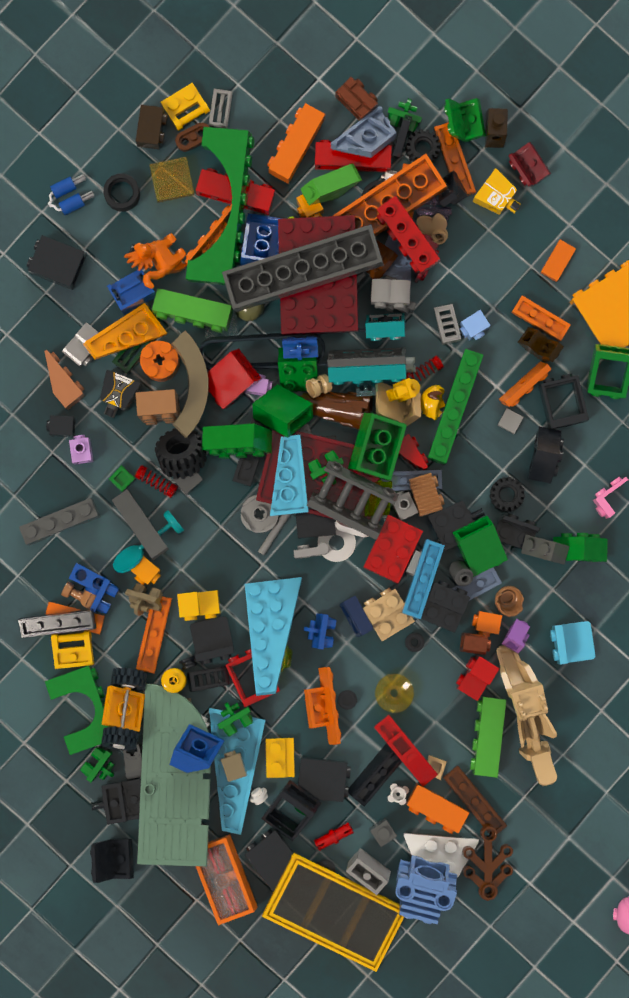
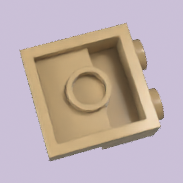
(386, 614)

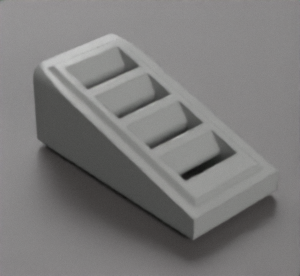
(449, 339)

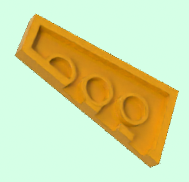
(129, 331)

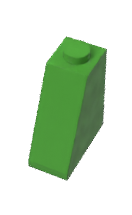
(331, 185)

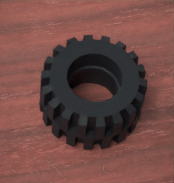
(181, 464)

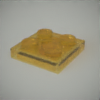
(172, 179)

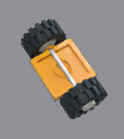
(123, 709)

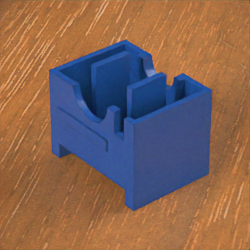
(131, 292)

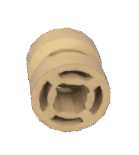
(318, 386)

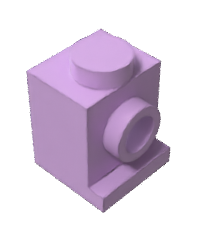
(261, 387)

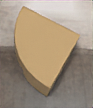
(437, 764)

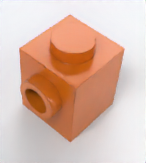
(487, 623)

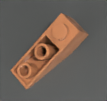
(63, 386)

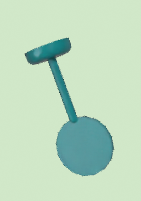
(132, 555)

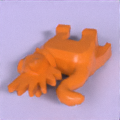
(160, 255)

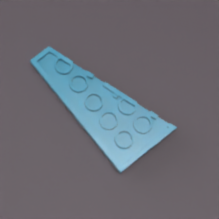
(270, 621)
(235, 794)

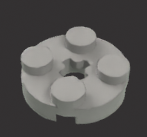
(256, 524)

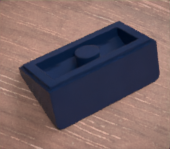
(356, 616)

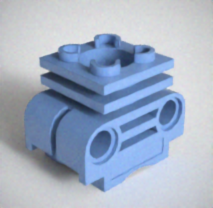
(425, 889)

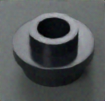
(414, 636)

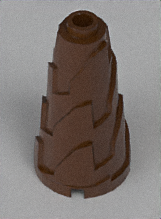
(341, 407)

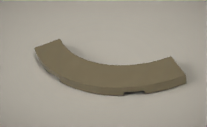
(197, 383)

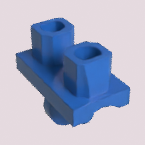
(300, 347)
(318, 629)

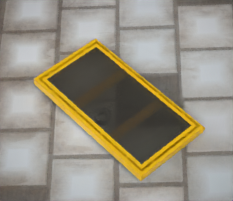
(334, 912)

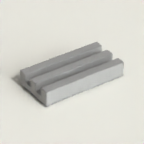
(218, 124)

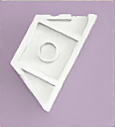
(441, 849)

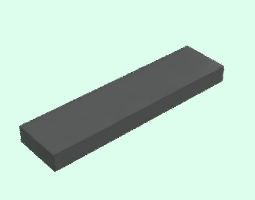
(140, 524)

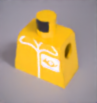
(497, 194)

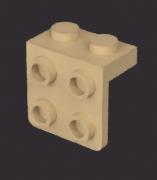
(403, 412)

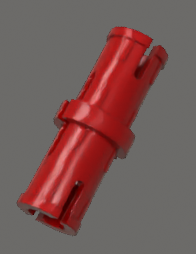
(333, 836)

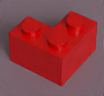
(477, 677)

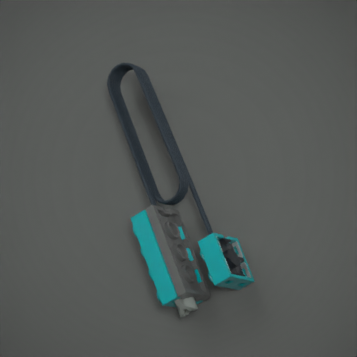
(350, 365)

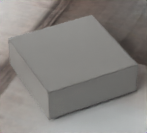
(510, 421)

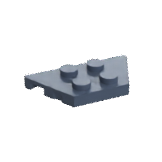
(367, 135)

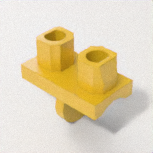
(404, 390)

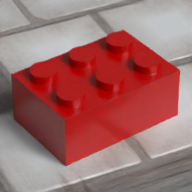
(393, 549)

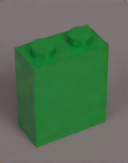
(282, 410)
(480, 545)

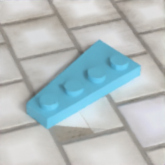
(290, 484)

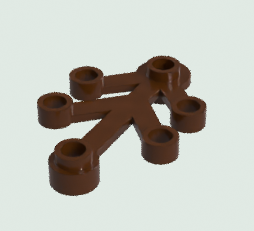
(488, 865)

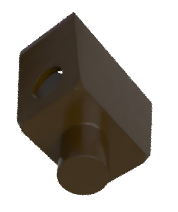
(496, 126)

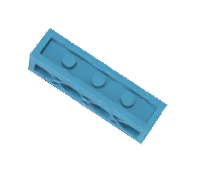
(423, 579)

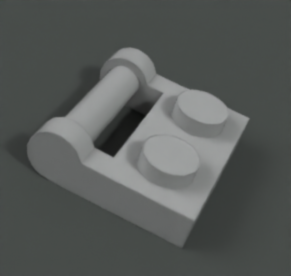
(305, 551)

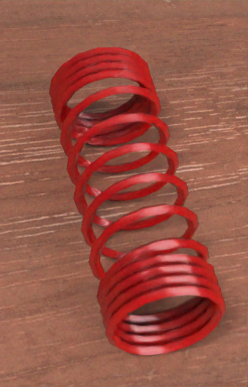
(436, 361)
(140, 474)

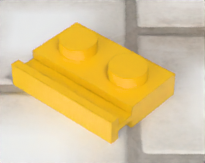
(280, 757)

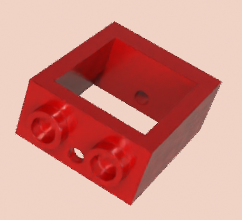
(245, 700)

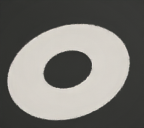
(345, 552)

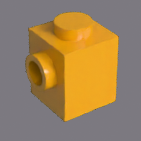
(306, 210)
(146, 572)

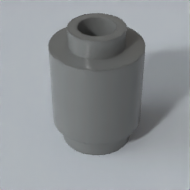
(461, 573)

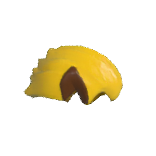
(432, 402)

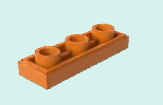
(525, 384)

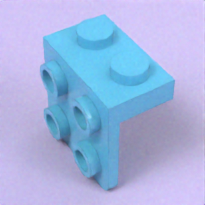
(572, 642)

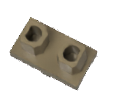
(143, 602)

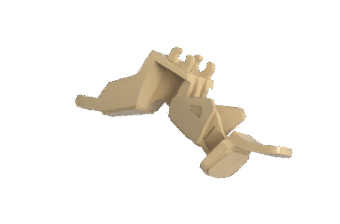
(531, 713)

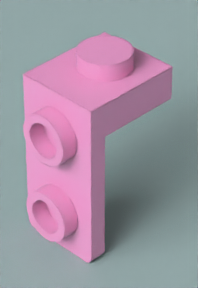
(603, 507)

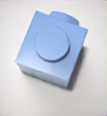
(474, 326)

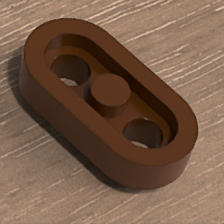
(192, 135)

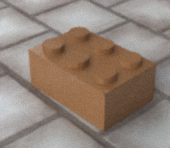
(158, 406)

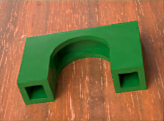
(85, 682)

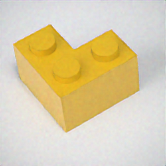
(198, 604)

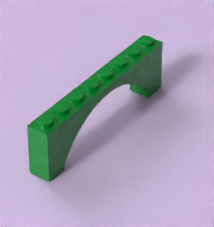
(233, 151)

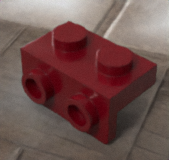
(529, 165)

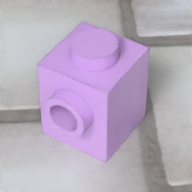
(81, 450)

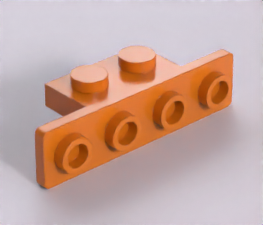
(211, 237)
(322, 707)

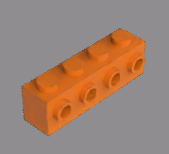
(296, 144)

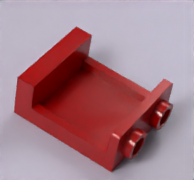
(231, 378)

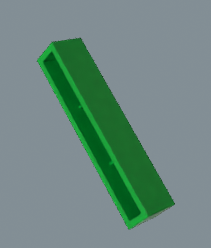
(455, 407)

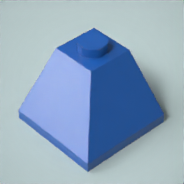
(195, 750)

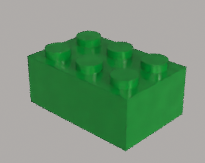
(237, 440)
(377, 446)

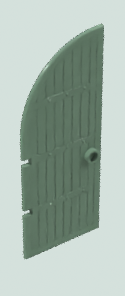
(170, 798)

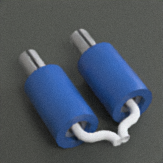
(64, 187)

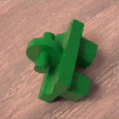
(395, 114)
(317, 470)
(227, 724)
(92, 771)

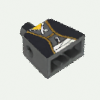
(118, 392)

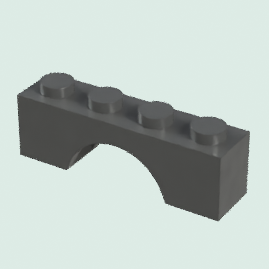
(58, 521)

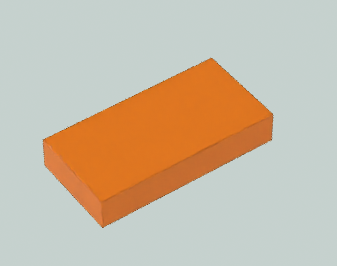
(558, 260)

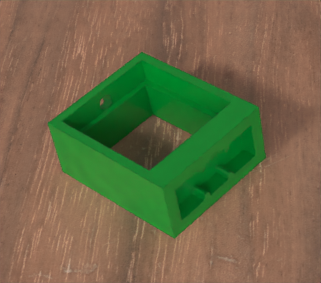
(609, 353)

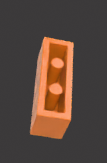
(437, 809)

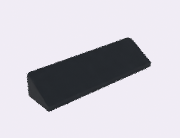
(374, 775)

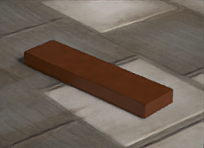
(474, 799)

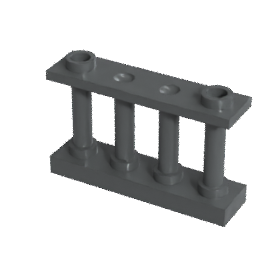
(352, 518)

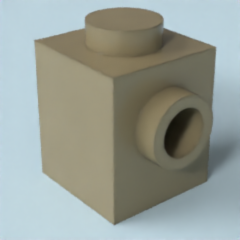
(233, 765)

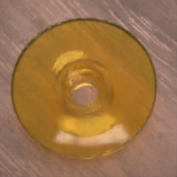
(403, 698)

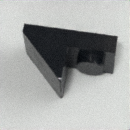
(455, 191)

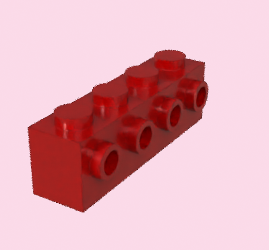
(408, 235)

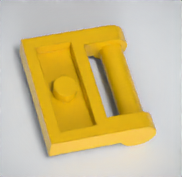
(182, 101)
(72, 656)

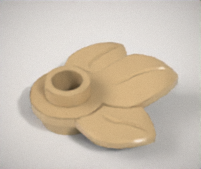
(434, 226)

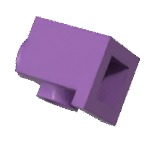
(516, 636)

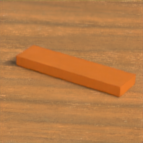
(454, 157)
(153, 637)

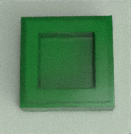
(122, 478)

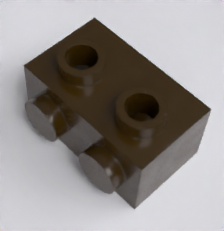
(150, 127)

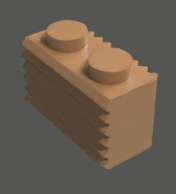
(426, 494)

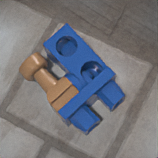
(95, 589)

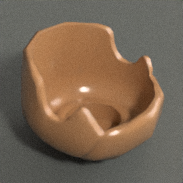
(509, 601)

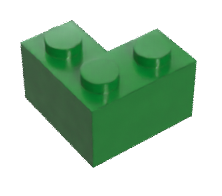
(584, 547)

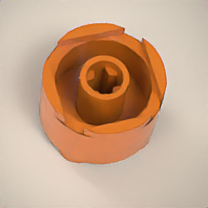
(170, 362)

